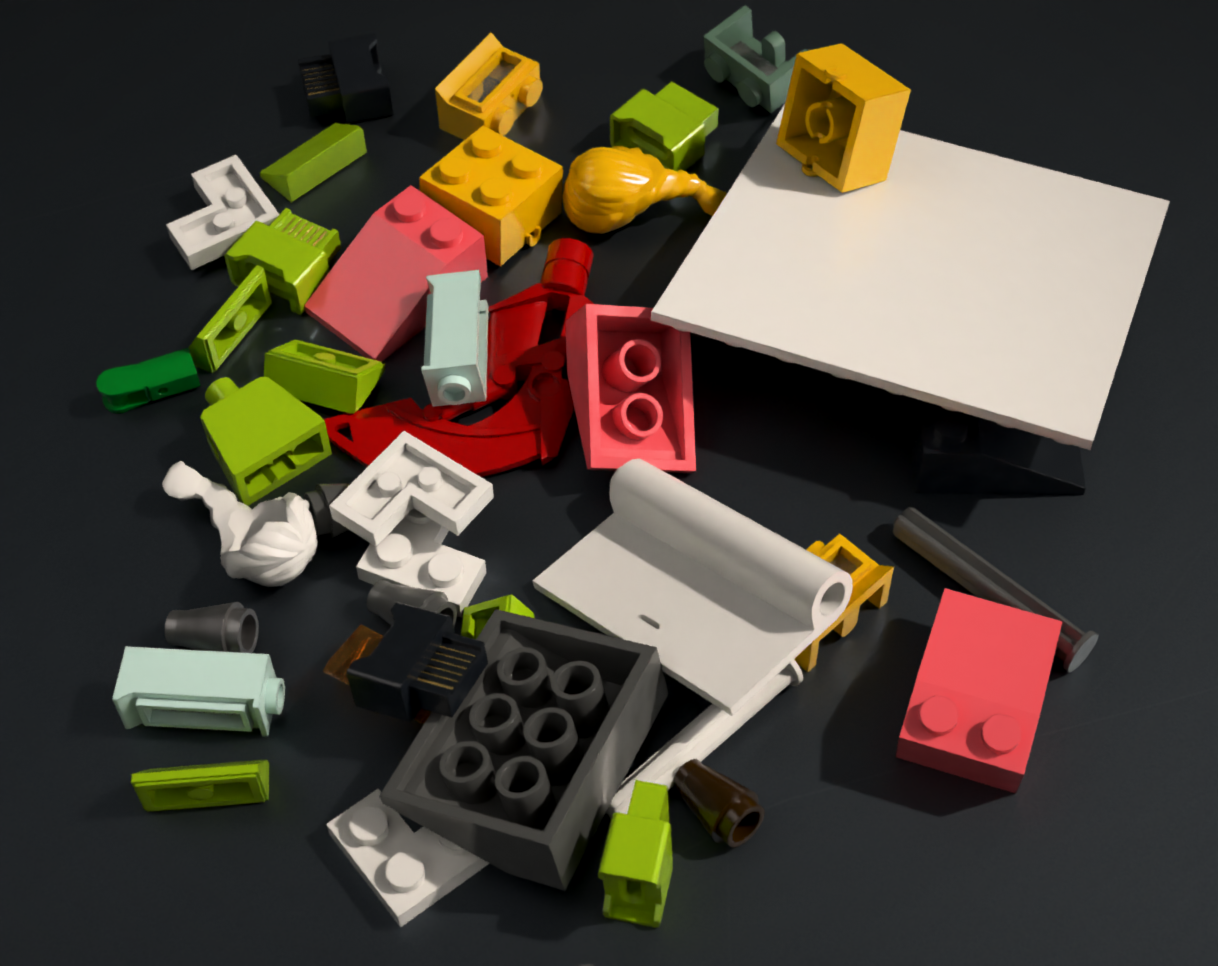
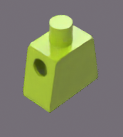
(261, 435)

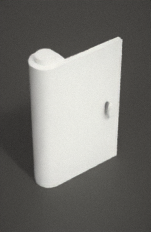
(698, 584)

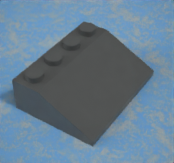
(532, 746)

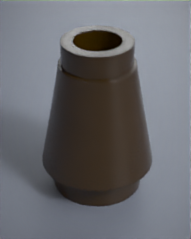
(720, 804)

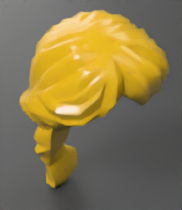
(620, 182)

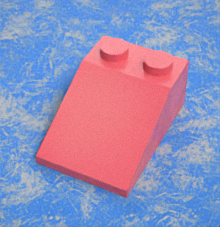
(380, 283)
(631, 388)
(979, 690)

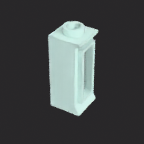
(456, 339)
(197, 689)

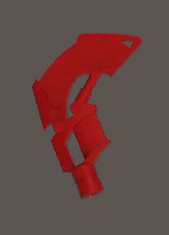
(536, 415)

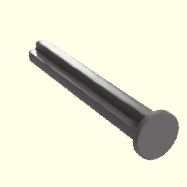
(987, 581)

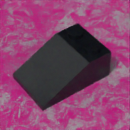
(981, 457)

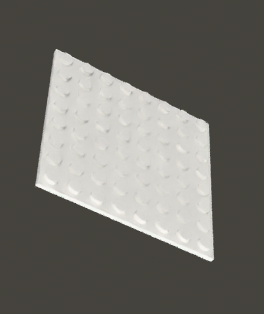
(940, 285)

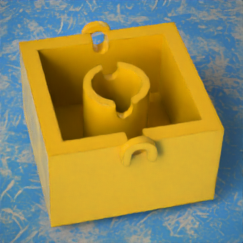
(842, 117)
(497, 191)

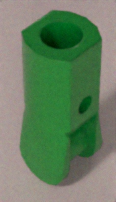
(152, 379)

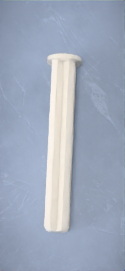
(700, 739)

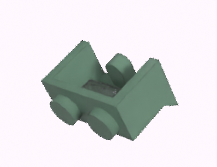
(750, 65)

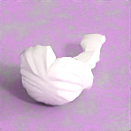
(258, 543)

